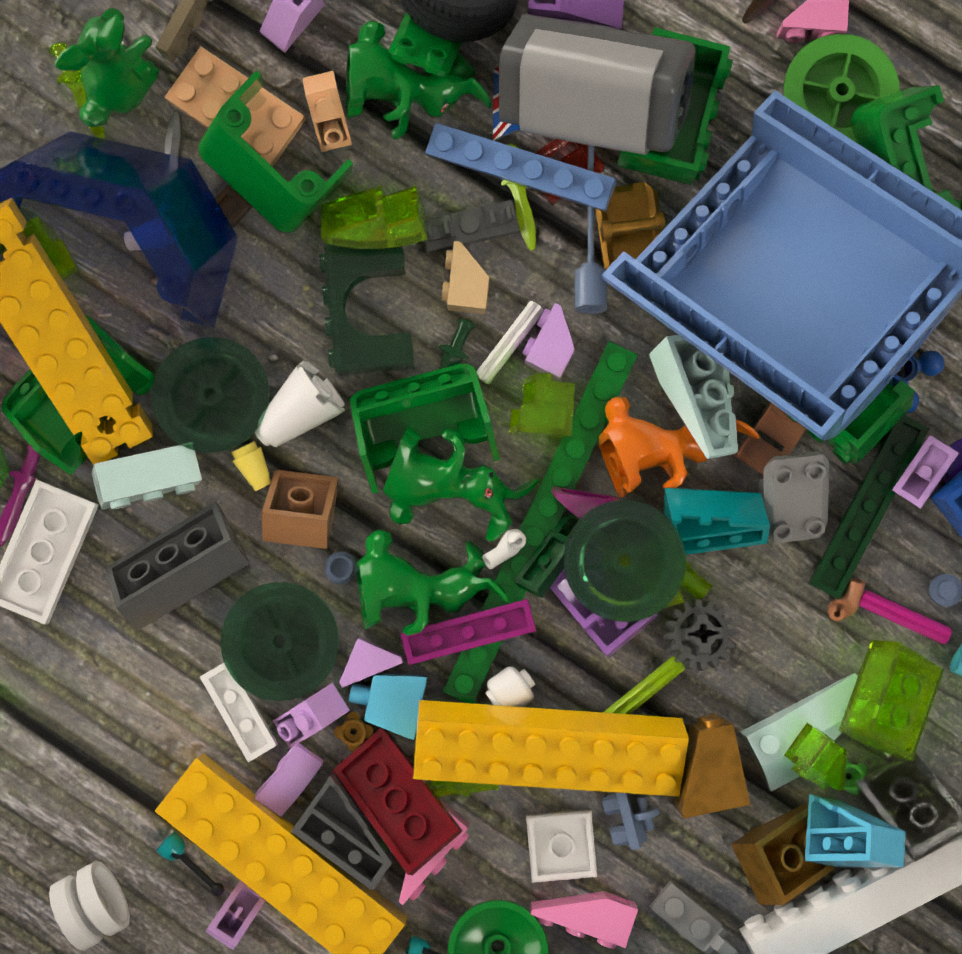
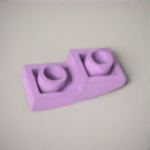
(289, 779)

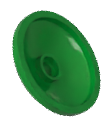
(497, 921)

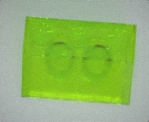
(891, 699)

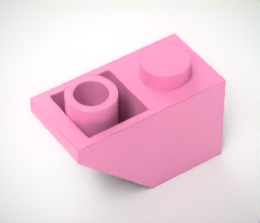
(815, 20)

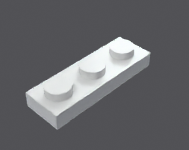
(239, 713)

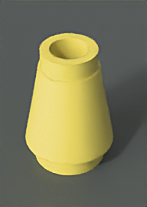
(252, 465)

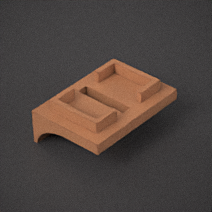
(778, 427)

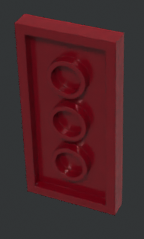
(397, 806)

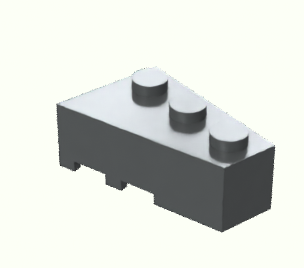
(344, 834)

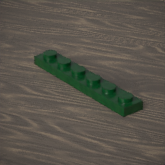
(867, 507)

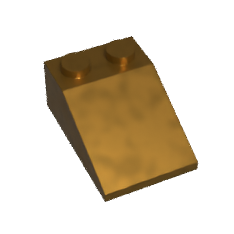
(776, 858)

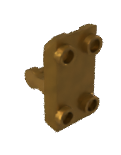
(629, 222)

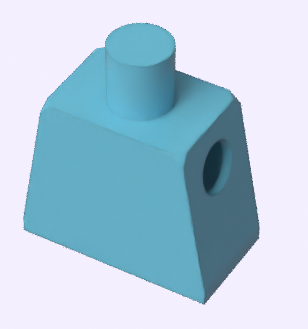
(392, 701)

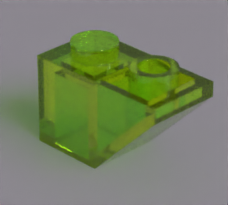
(818, 758)

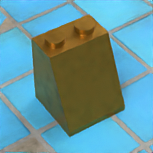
(712, 769)

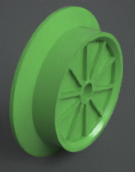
(841, 66)

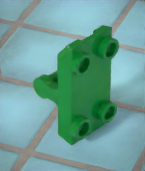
(422, 49)

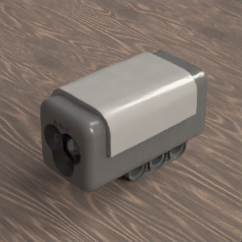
(595, 84)

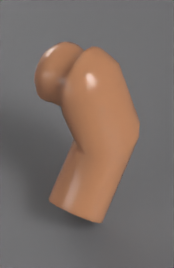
(849, 601)

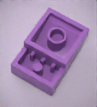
(606, 633)

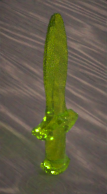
(73, 81)

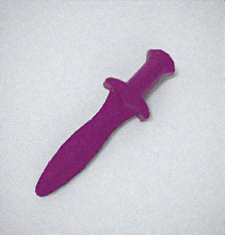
(22, 483)

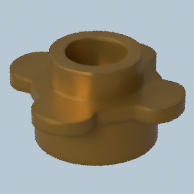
(344, 731)

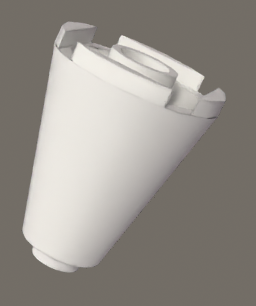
(299, 406)

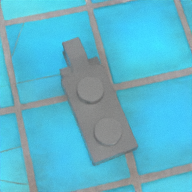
(691, 920)

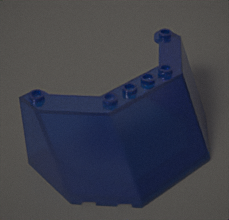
(155, 196)

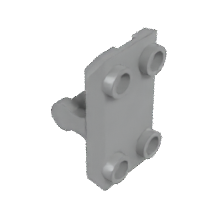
(796, 496)

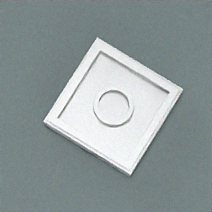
(561, 845)

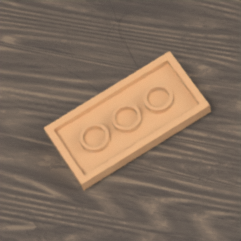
(211, 82)

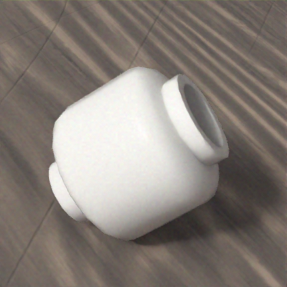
(510, 688)

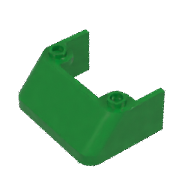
(278, 201)
(427, 405)

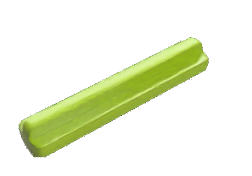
(647, 687)

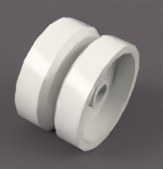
(89, 905)

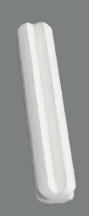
(509, 342)

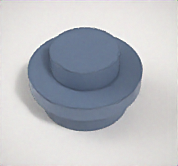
(340, 567)
(945, 590)

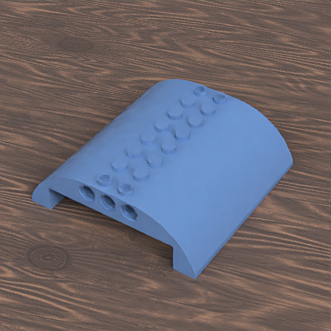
(803, 268)

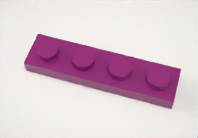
(469, 632)

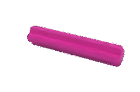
(905, 617)

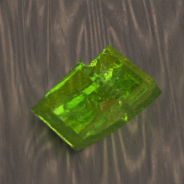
(374, 219)

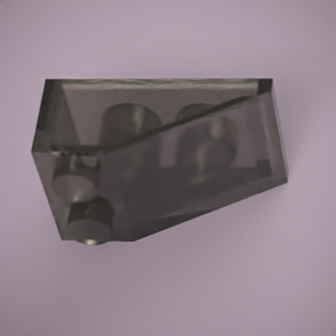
(913, 801)

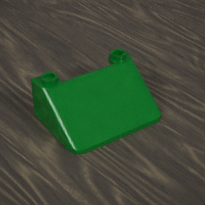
(39, 420)

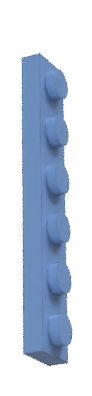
(521, 167)

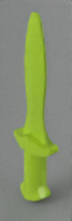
(523, 211)

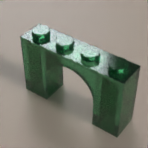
(353, 350)

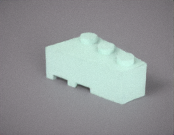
(145, 476)

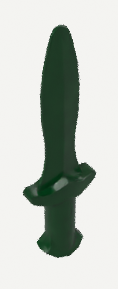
(452, 353)

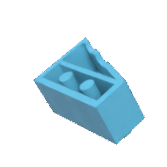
(850, 837)

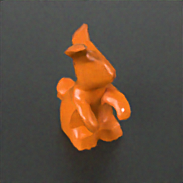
(637, 445)

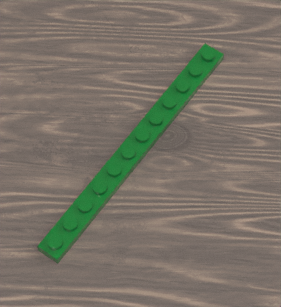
(546, 509)

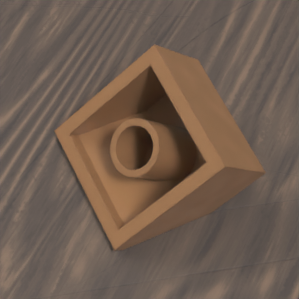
(299, 509)

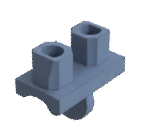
(636, 818)

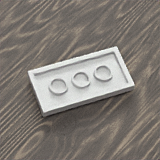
(43, 550)

